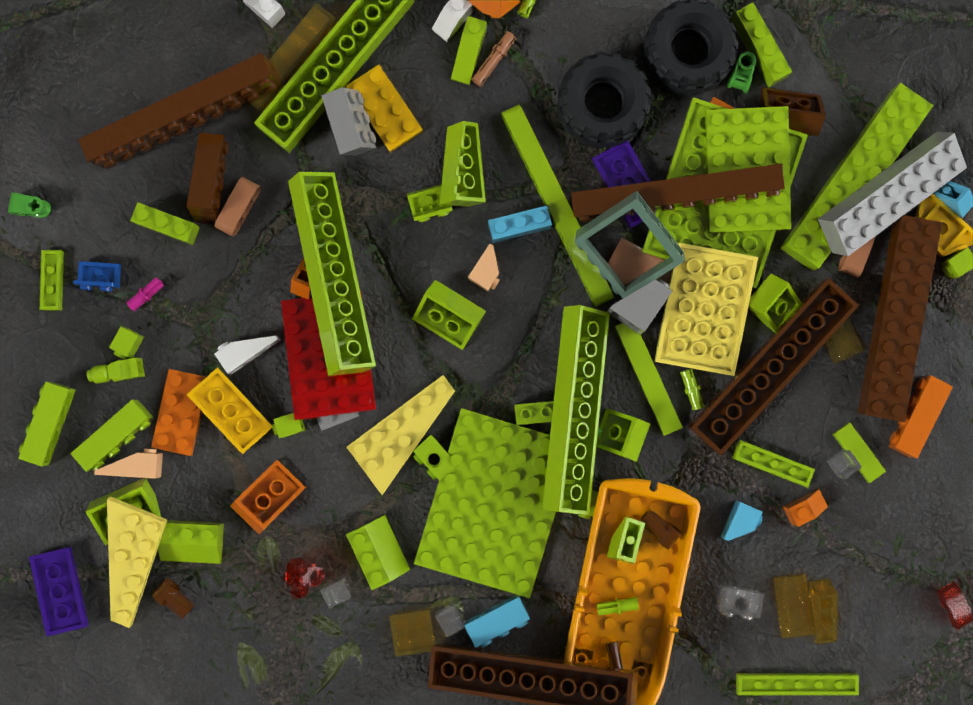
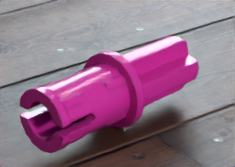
(145, 294)

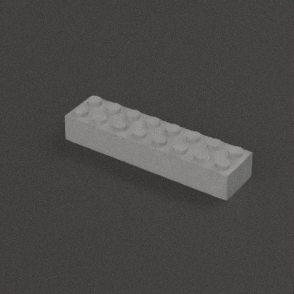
(892, 193)

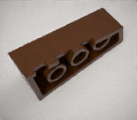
(207, 178)

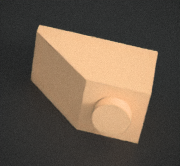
(486, 271)

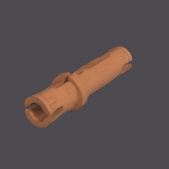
(499, 52)

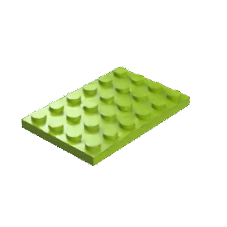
(742, 141)

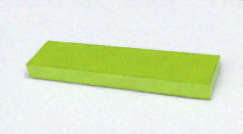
(773, 463)

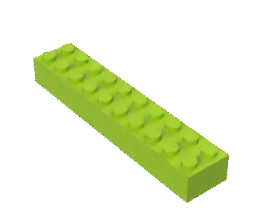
(329, 69)
(868, 156)
(331, 273)
(576, 410)

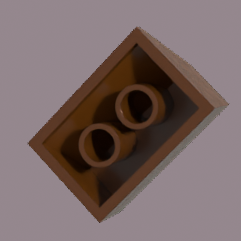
(804, 109)

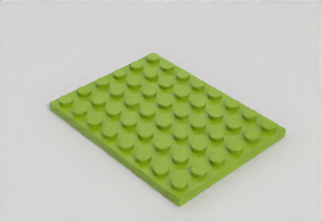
(691, 224)
(489, 508)

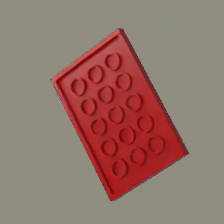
(311, 387)

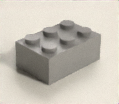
(349, 121)

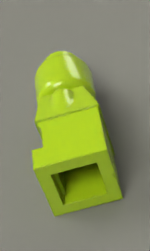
(117, 371)

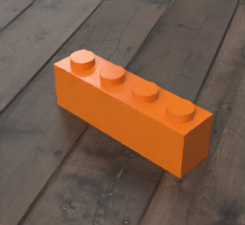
(921, 416)

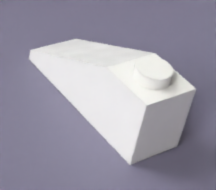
(239, 353)

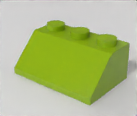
(448, 314)
(137, 494)
(192, 542)
(378, 552)

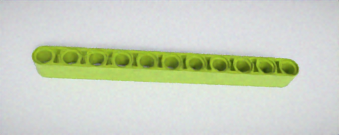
(555, 201)

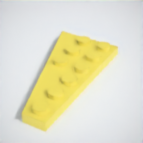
(391, 442)
(132, 550)

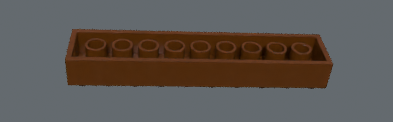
(180, 112)
(684, 191)
(899, 318)
(773, 366)
(529, 678)

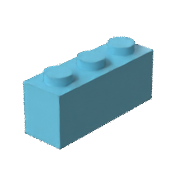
(519, 224)
(497, 621)

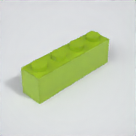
(762, 44)
(46, 423)
(112, 436)

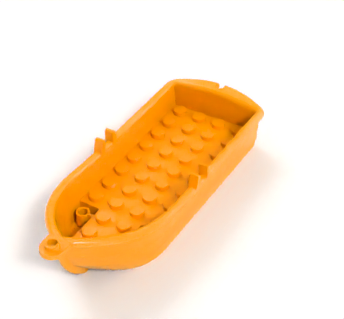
(654, 579)

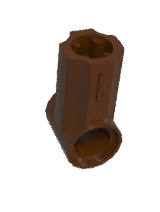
(663, 531)
(169, 595)

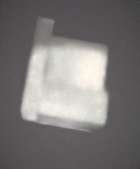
(844, 464)
(335, 592)
(450, 619)

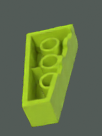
(462, 167)

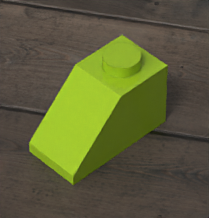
(626, 541)

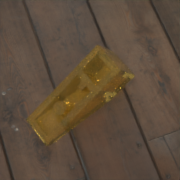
(824, 610)

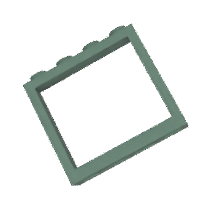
(637, 203)

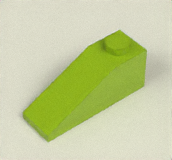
(469, 50)

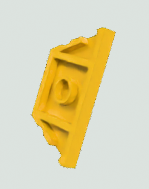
(954, 231)

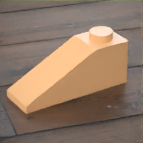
(141, 465)

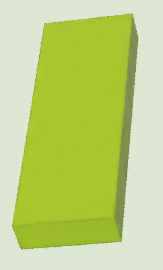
(51, 280)
(851, 440)

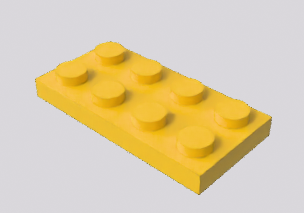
(386, 109)
(229, 410)

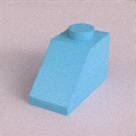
(956, 197)
(741, 521)

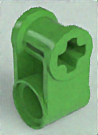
(741, 75)
(27, 206)

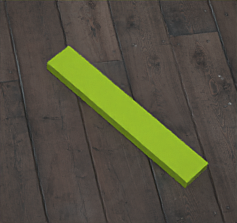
(649, 379)
(797, 684)

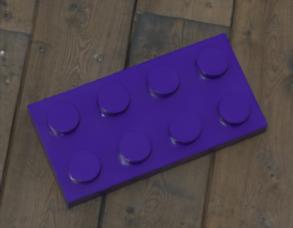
(621, 167)
(58, 591)

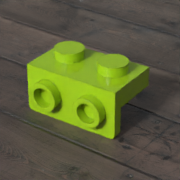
(426, 203)

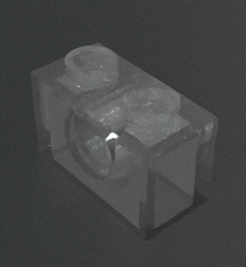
(730, 594)

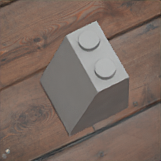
(641, 306)

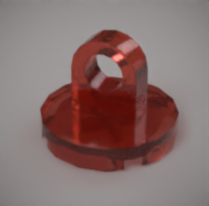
(299, 577)

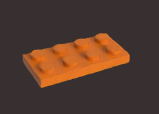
(178, 414)

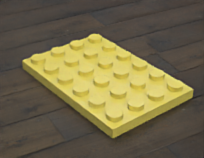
(706, 310)

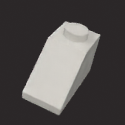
(267, 10)
(452, 18)

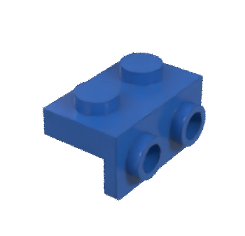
(98, 275)

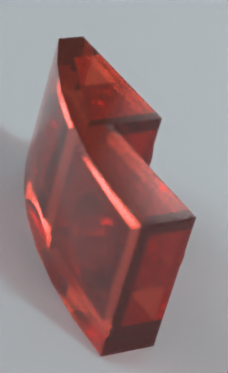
(956, 604)

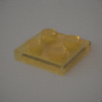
(412, 632)

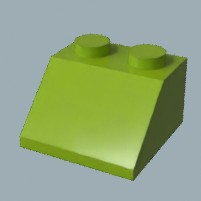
(773, 302)
(622, 434)

